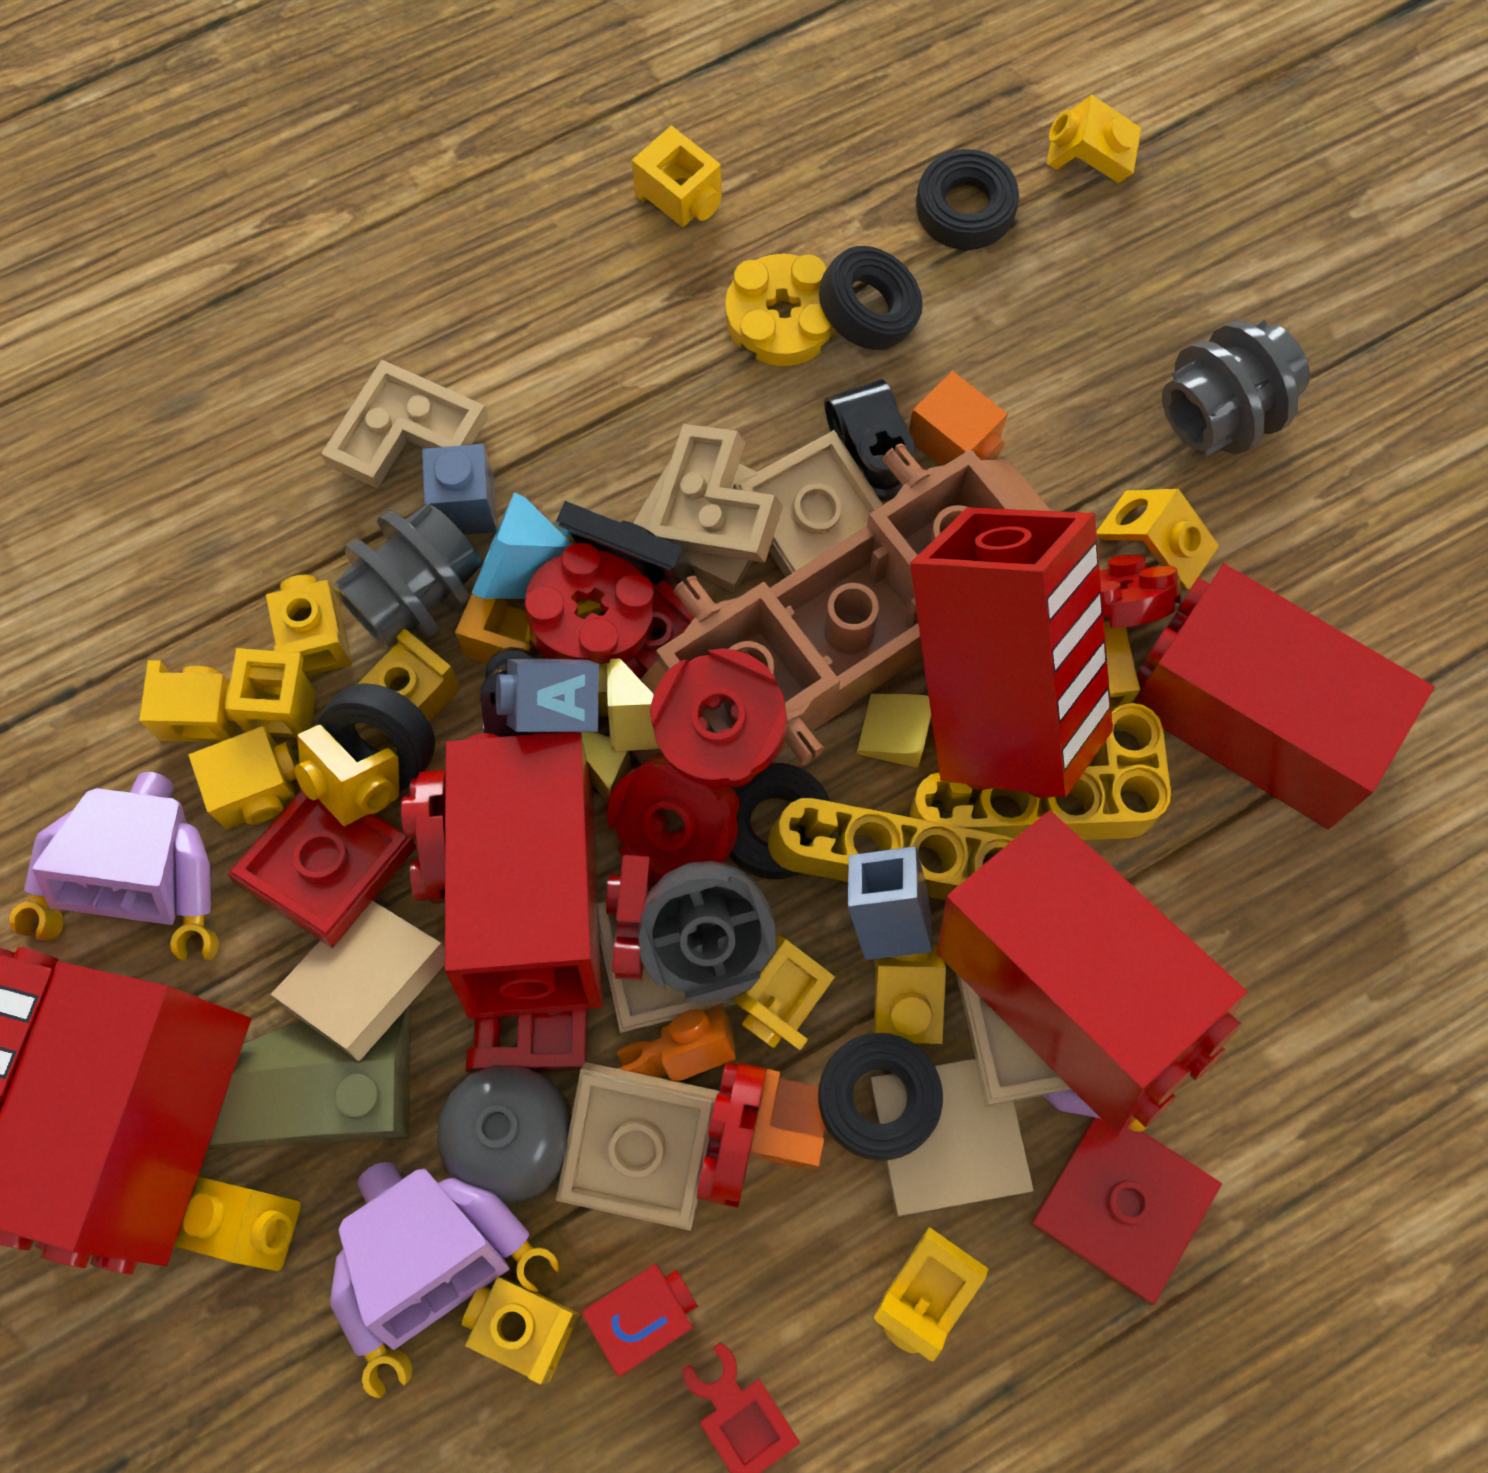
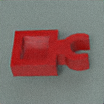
(626, 900)
(746, 1422)

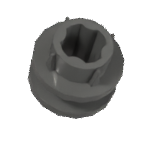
(1236, 387)
(407, 574)

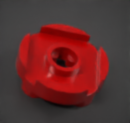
(594, 576)
(1137, 592)
(706, 682)
(706, 812)
(425, 819)
(731, 1134)

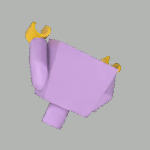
(121, 860)
(415, 1258)

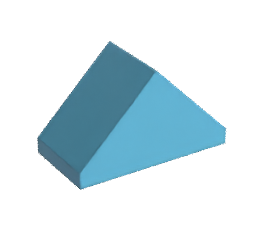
(517, 551)

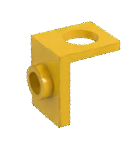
(1167, 528)

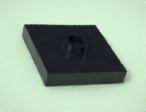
(649, 554)

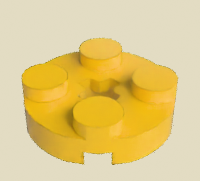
(773, 280)

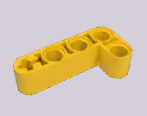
(1097, 789)
(958, 847)

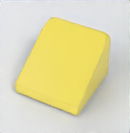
(629, 709)
(895, 728)
(605, 763)

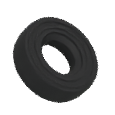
(973, 169)
(851, 317)
(387, 712)
(776, 781)
(921, 1083)

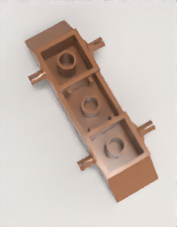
(849, 613)

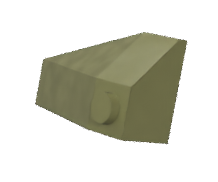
(309, 1091)

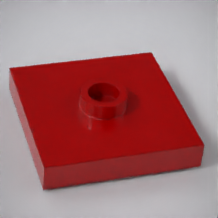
(319, 869)
(1126, 1207)

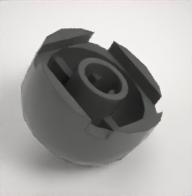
(706, 931)
(505, 1132)

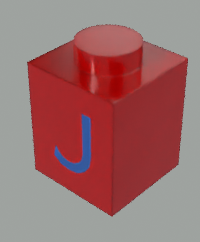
(641, 1317)

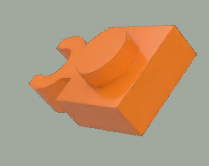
(686, 1046)

